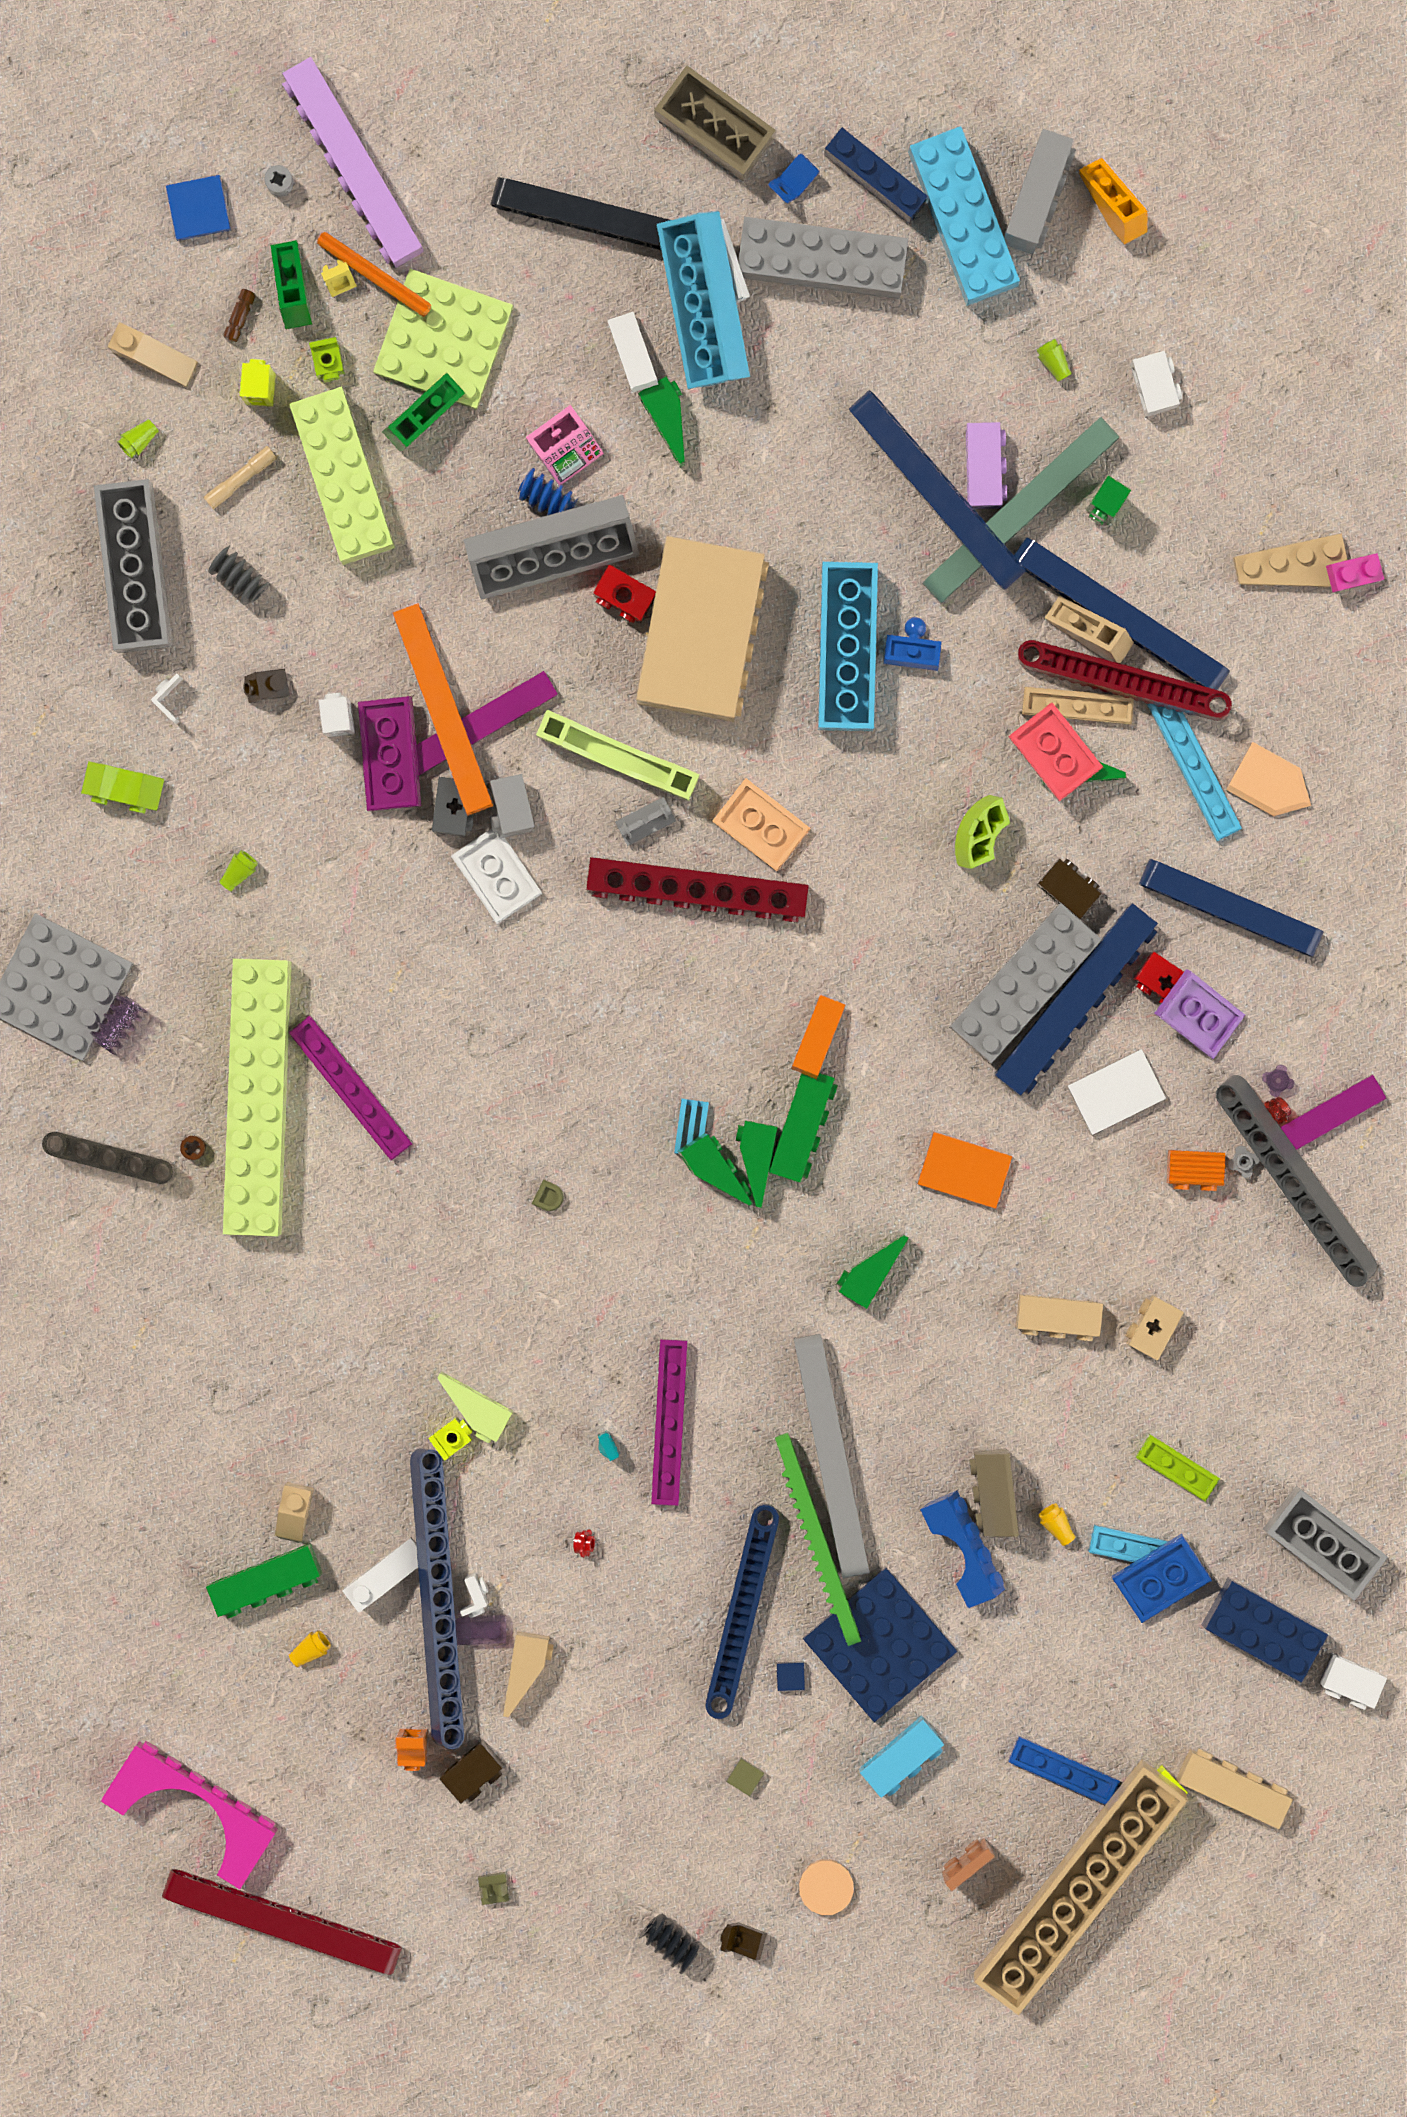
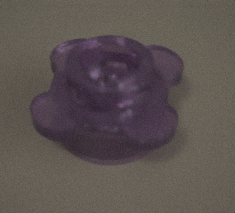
(1270, 1079)

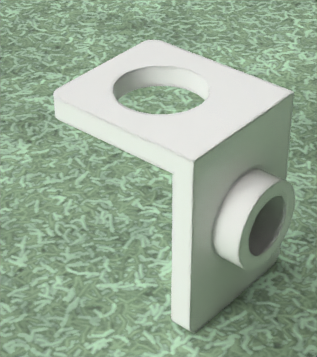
(163, 690)

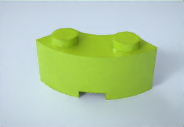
(122, 786)
(979, 831)

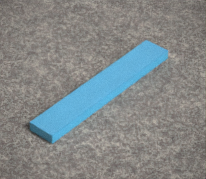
(1196, 771)

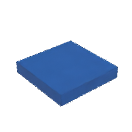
(198, 207)

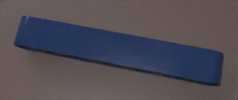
(1231, 907)

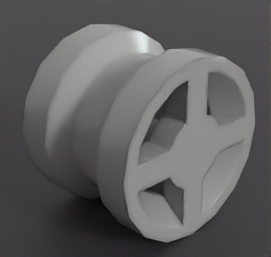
(281, 186)

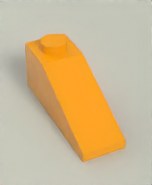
(1115, 201)

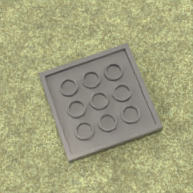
(60, 986)

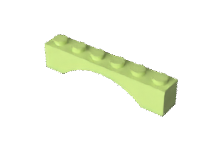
(617, 756)

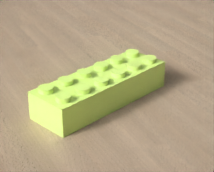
(342, 475)

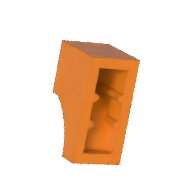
(411, 1748)

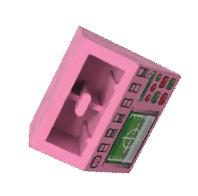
(564, 445)

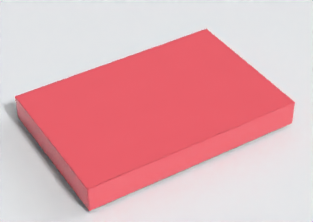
(1055, 751)

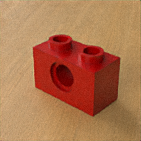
(616, 580)

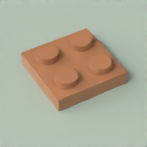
(961, 1869)

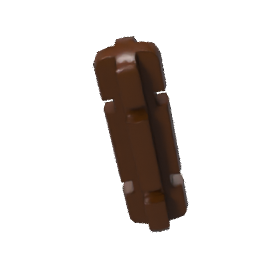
(239, 315)

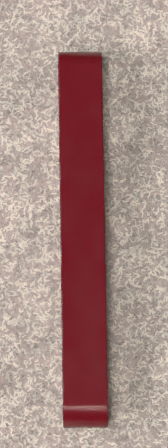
(281, 1921)

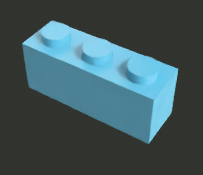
(902, 1757)

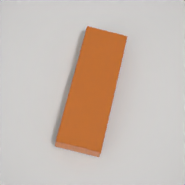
(818, 1036)

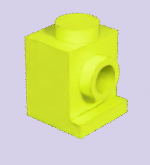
(440, 1440)

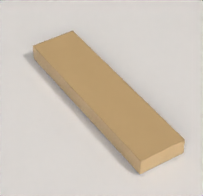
(1079, 705)

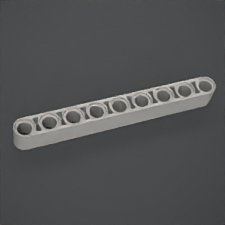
(831, 1456)

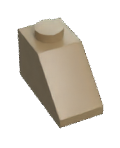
(293, 1511)

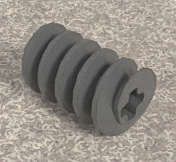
(237, 577)

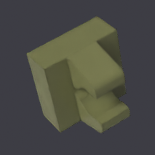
(493, 1888)

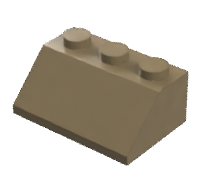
(994, 1493)

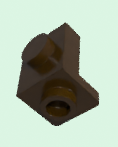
(266, 685)
(743, 1940)

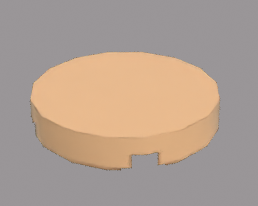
(826, 1887)

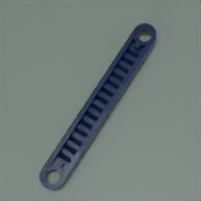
(742, 1611)

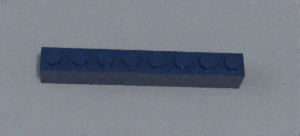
(1075, 1000)

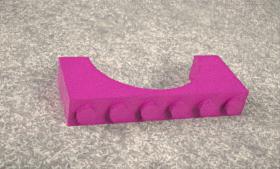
(244, 1831)

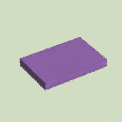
(1199, 1014)

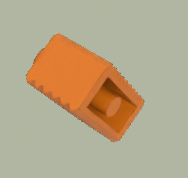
(1196, 1169)

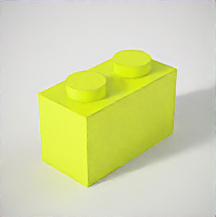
(257, 383)

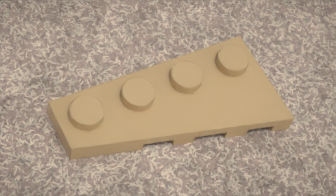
(1292, 564)

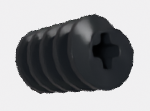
(670, 1942)

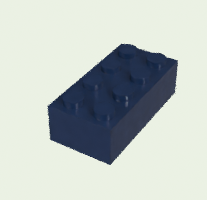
(1264, 1629)

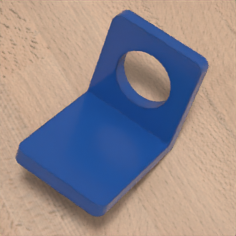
(795, 179)

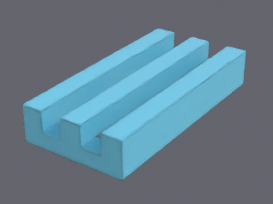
(694, 1104)

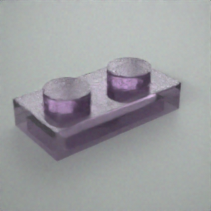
(481, 1629)

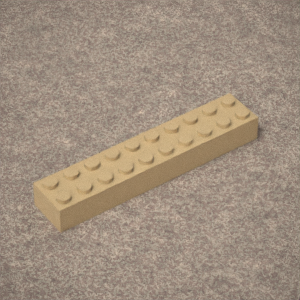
(1080, 1887)

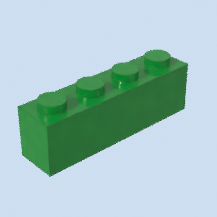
(801, 1127)
(264, 1580)

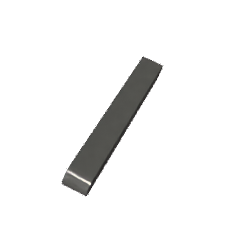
(1296, 1193)

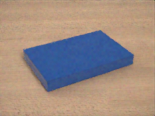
(1161, 1578)

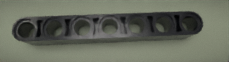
(577, 212)

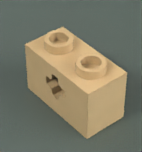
(1167, 1320)

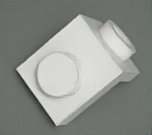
(477, 1590)

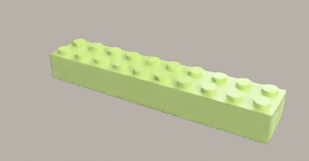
(257, 1097)

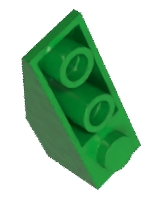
(707, 1163)

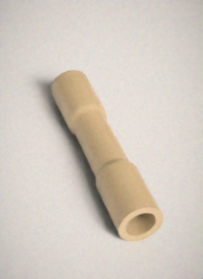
(226, 488)

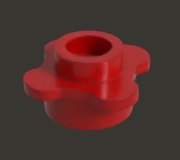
(584, 1543)

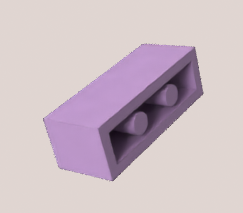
(985, 465)

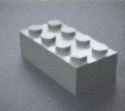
(1036, 197)
(1325, 1543)

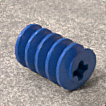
(544, 494)

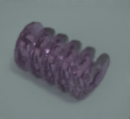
(118, 1023)

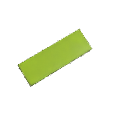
(1177, 1467)

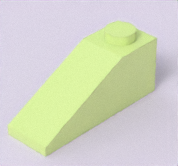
(480, 1411)

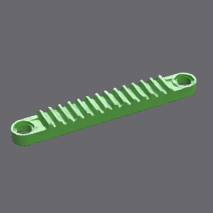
(818, 1540)

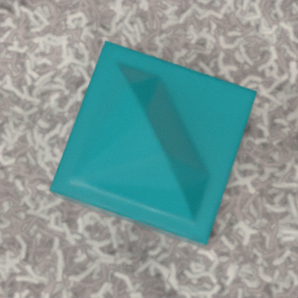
(607, 1446)

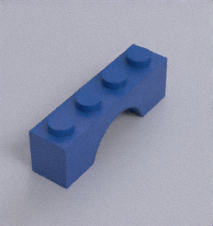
(951, 1519)

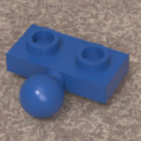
(912, 650)

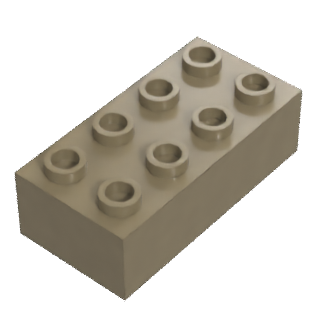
(714, 123)

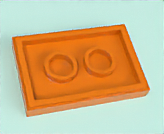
(964, 1170)

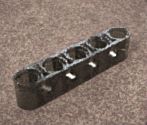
(96, 1153)

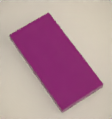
(389, 753)

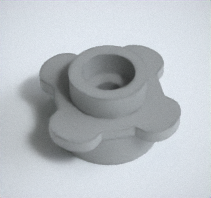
(1244, 1169)

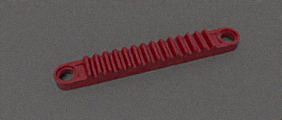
(1124, 680)

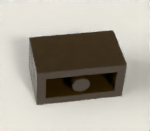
(1069, 887)
(472, 1772)

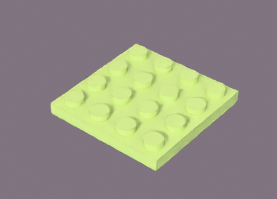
(453, 338)

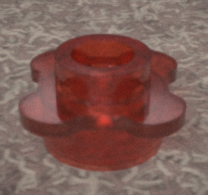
(1278, 1109)

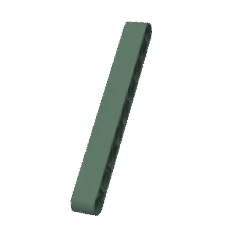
(1026, 505)

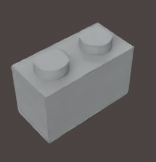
(510, 807)

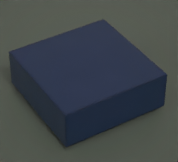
(790, 1676)

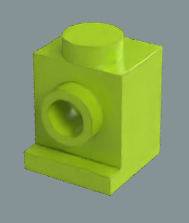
(324, 347)

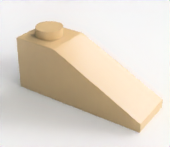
(152, 354)
(1090, 630)
(527, 1663)

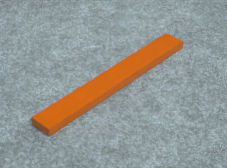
(442, 709)

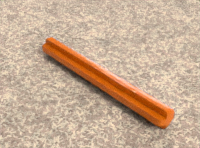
(374, 274)

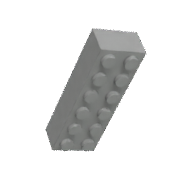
(822, 257)
(551, 547)
(133, 566)
(1025, 983)

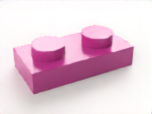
(1355, 572)

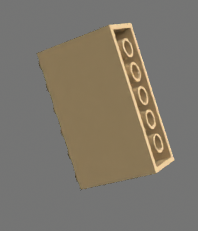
(702, 629)

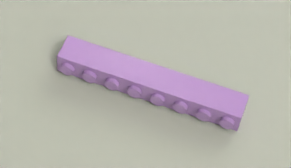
(352, 162)

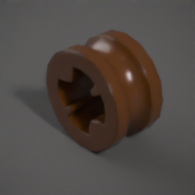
(194, 1156)

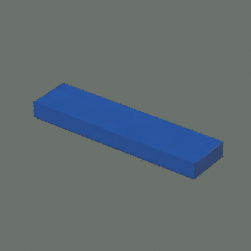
(1063, 1770)

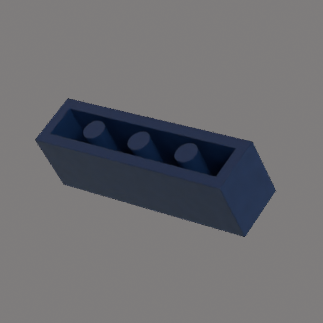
(875, 175)

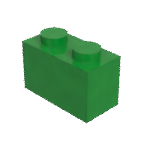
(1107, 501)

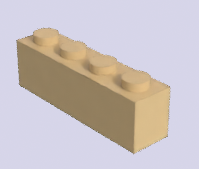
(1234, 1788)

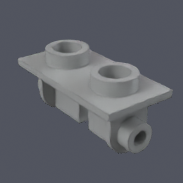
(645, 821)

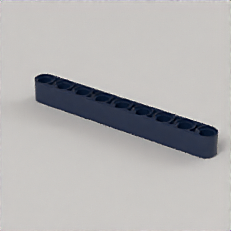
(937, 490)
(1141, 628)

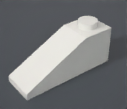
(382, 1576)

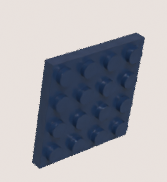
(895, 1649)

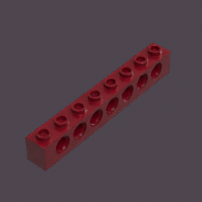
(601, 869)

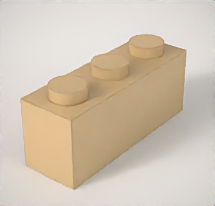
(1059, 1317)

